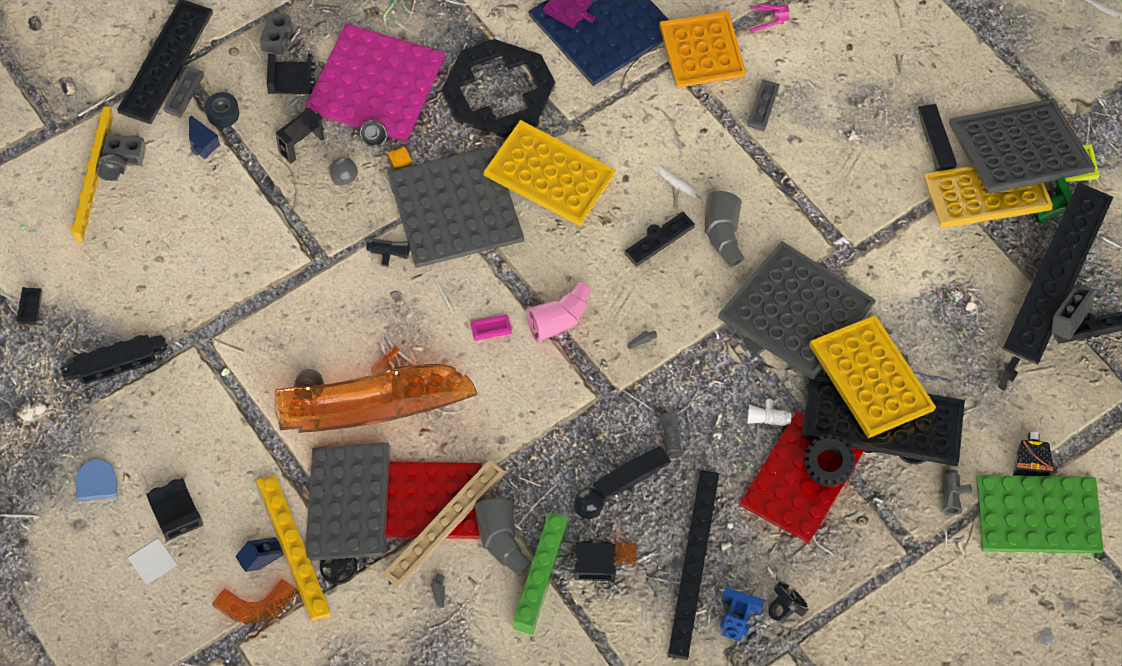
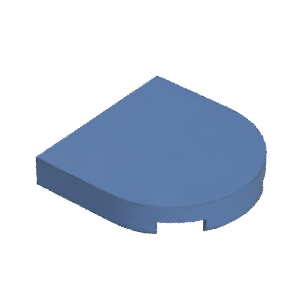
(96, 480)

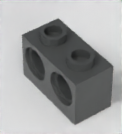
(276, 28)
(125, 145)

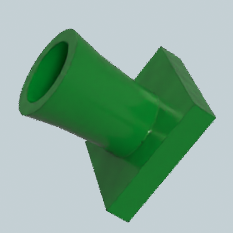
(1059, 201)

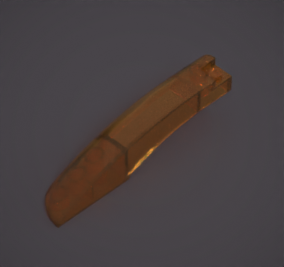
(371, 398)

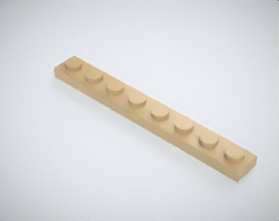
(444, 524)

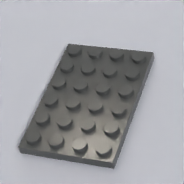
(348, 501)

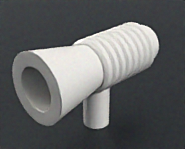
(767, 415)

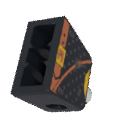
(1033, 457)

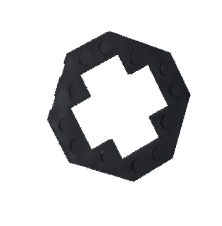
(513, 57)

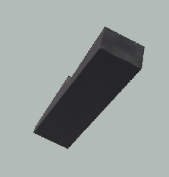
(937, 138)

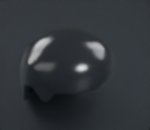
(588, 503)

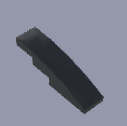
(630, 473)

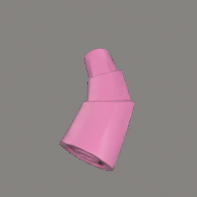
(556, 317)

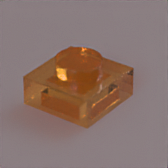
(626, 553)

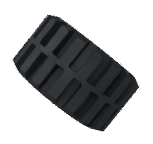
(836, 445)

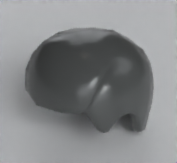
(373, 133)
(110, 167)
(343, 171)
(308, 378)

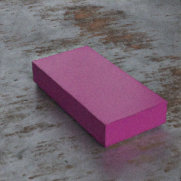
(491, 327)

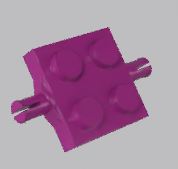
(569, 11)

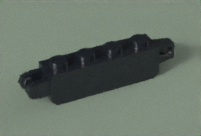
(114, 359)

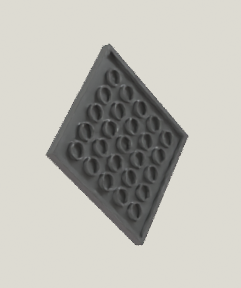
(1021, 145)
(454, 208)
(792, 304)

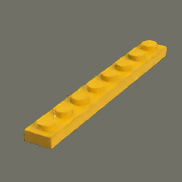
(91, 179)
(293, 548)

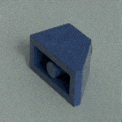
(201, 138)
(259, 553)

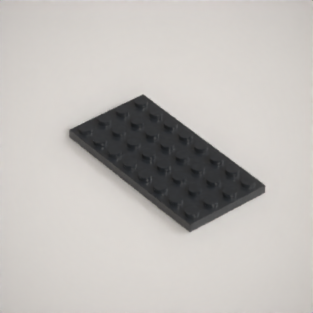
(927, 438)

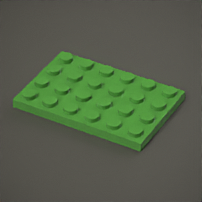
(1039, 514)

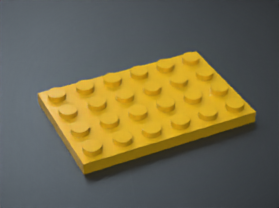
(550, 173)
(962, 199)
(872, 376)

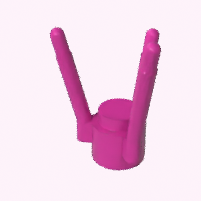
(779, 12)

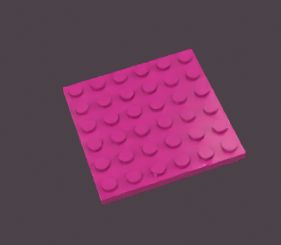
(376, 80)

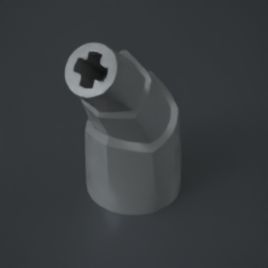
(721, 224)
(497, 533)

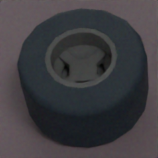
(222, 109)

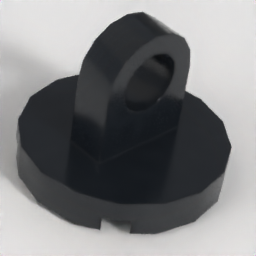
(789, 600)

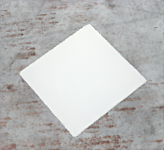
(152, 561)

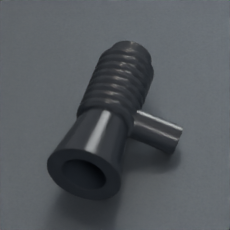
(388, 248)

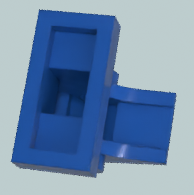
(741, 605)

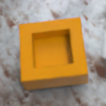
(399, 158)

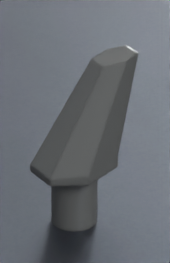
(642, 338)
(439, 590)

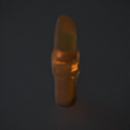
(384, 359)

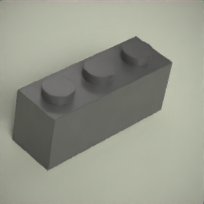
(1073, 311)

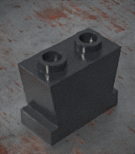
(595, 561)

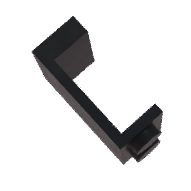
(290, 76)
(296, 130)
(174, 509)

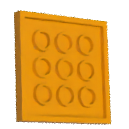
(702, 49)

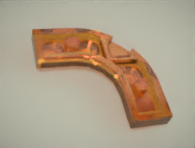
(259, 611)

